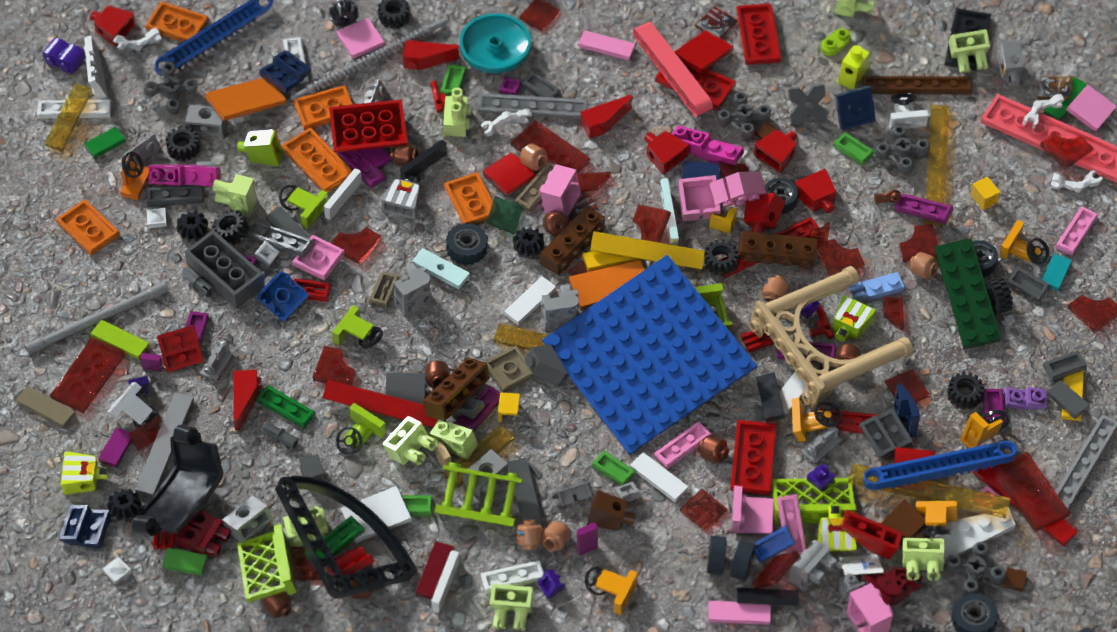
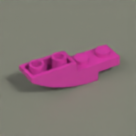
(708, 149)
(183, 174)

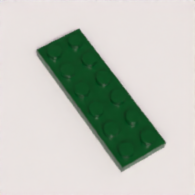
(967, 293)

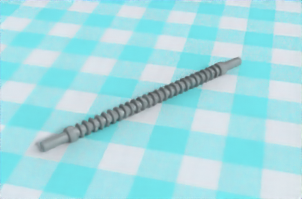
(312, 88)

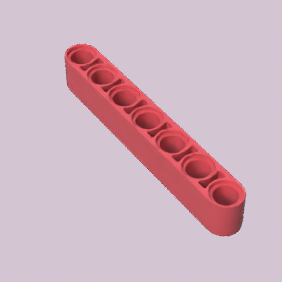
(672, 69)

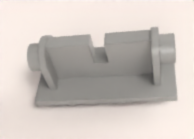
(376, 92)
(145, 148)
(217, 360)
(822, 444)
(580, 489)
(849, 585)

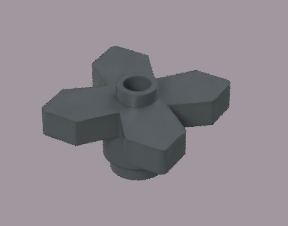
(807, 104)

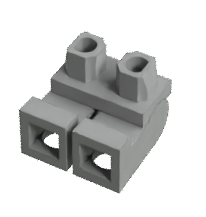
(414, 291)
(559, 310)
(811, 565)

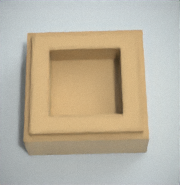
(442, 454)

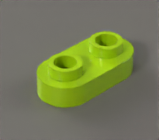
(838, 39)

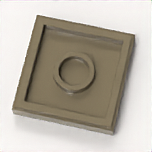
(509, 369)

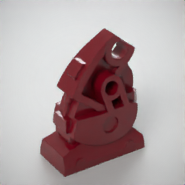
(892, 585)

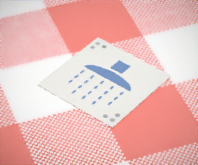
(861, 564)

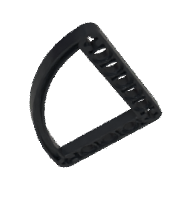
(361, 510)

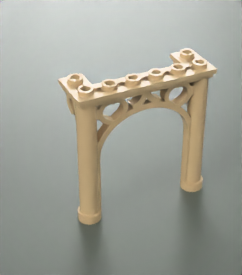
(818, 382)

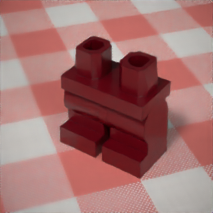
(202, 533)

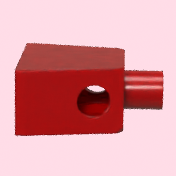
(113, 22)
(776, 149)
(665, 150)
(817, 191)
(763, 212)

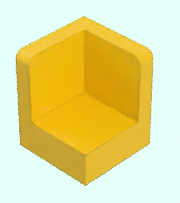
(985, 193)
(724, 222)
(508, 405)

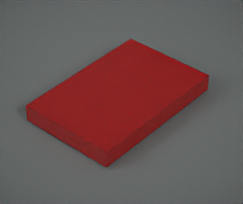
(703, 51)

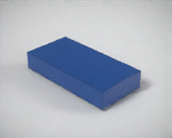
(774, 544)

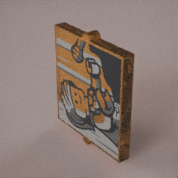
(1055, 85)

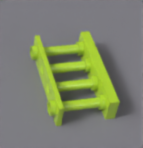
(486, 513)

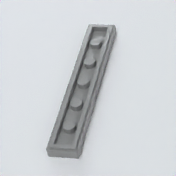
(537, 105)
(161, 450)
(1086, 460)

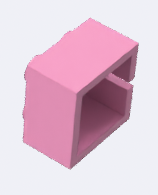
(738, 189)
(560, 190)
(697, 198)
(867, 606)

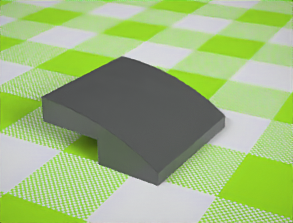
(406, 386)
(885, 433)

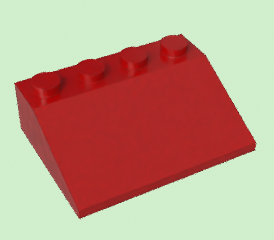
(368, 126)

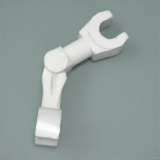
(151, 37)
(1033, 116)
(520, 117)
(1058, 182)

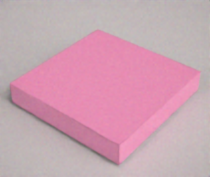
(360, 38)
(1091, 108)
(320, 259)

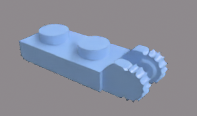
(877, 287)

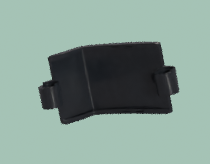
(187, 486)

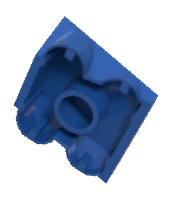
(282, 296)

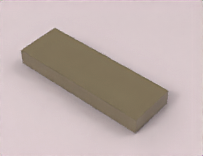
(531, 194)
(45, 407)

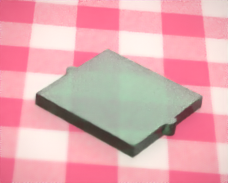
(504, 215)

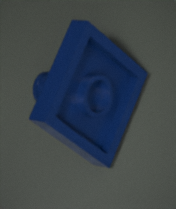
(855, 107)

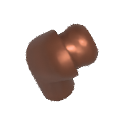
(890, 196)

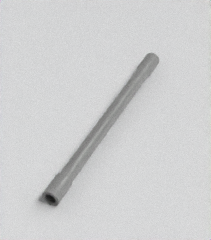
(151, 293)

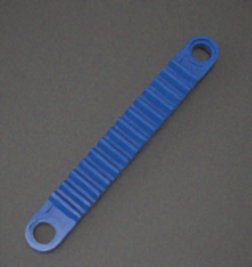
(213, 34)
(940, 465)

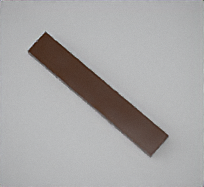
(919, 84)

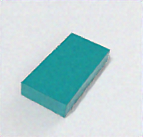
(1056, 271)

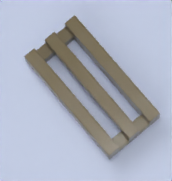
(379, 302)

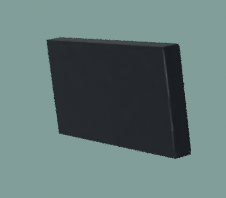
(965, 22)

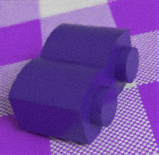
(64, 55)

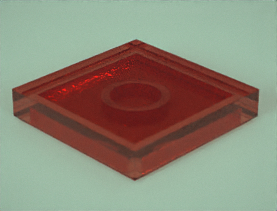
(775, 569)

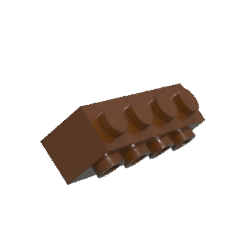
(572, 240)
(777, 249)
(456, 389)

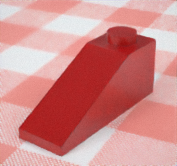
(427, 54)
(604, 116)
(245, 391)
(871, 534)

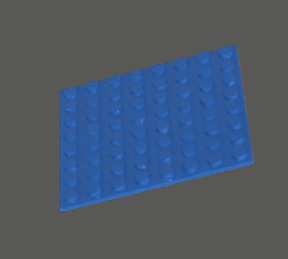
(649, 354)

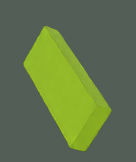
(120, 339)

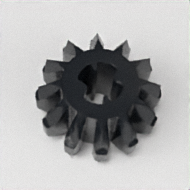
(343, 13)
(192, 225)
(528, 242)
(124, 504)

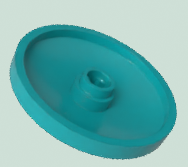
(495, 43)

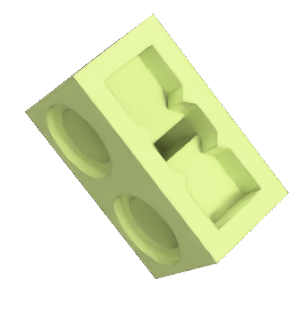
(455, 438)

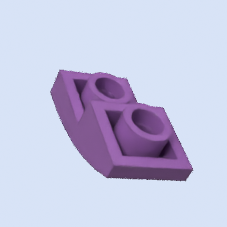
(1025, 399)

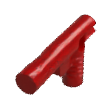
(439, 99)
(822, 325)

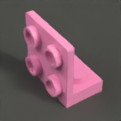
(751, 514)

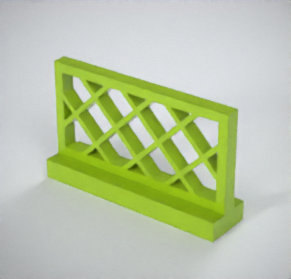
(814, 511)
(283, 574)

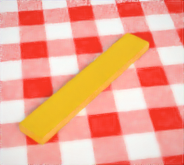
(646, 250)

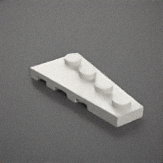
(95, 69)
(974, 529)

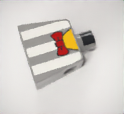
(1011, 61)
(402, 197)

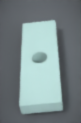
(441, 268)

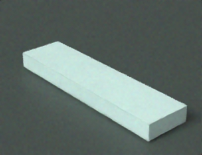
(667, 205)

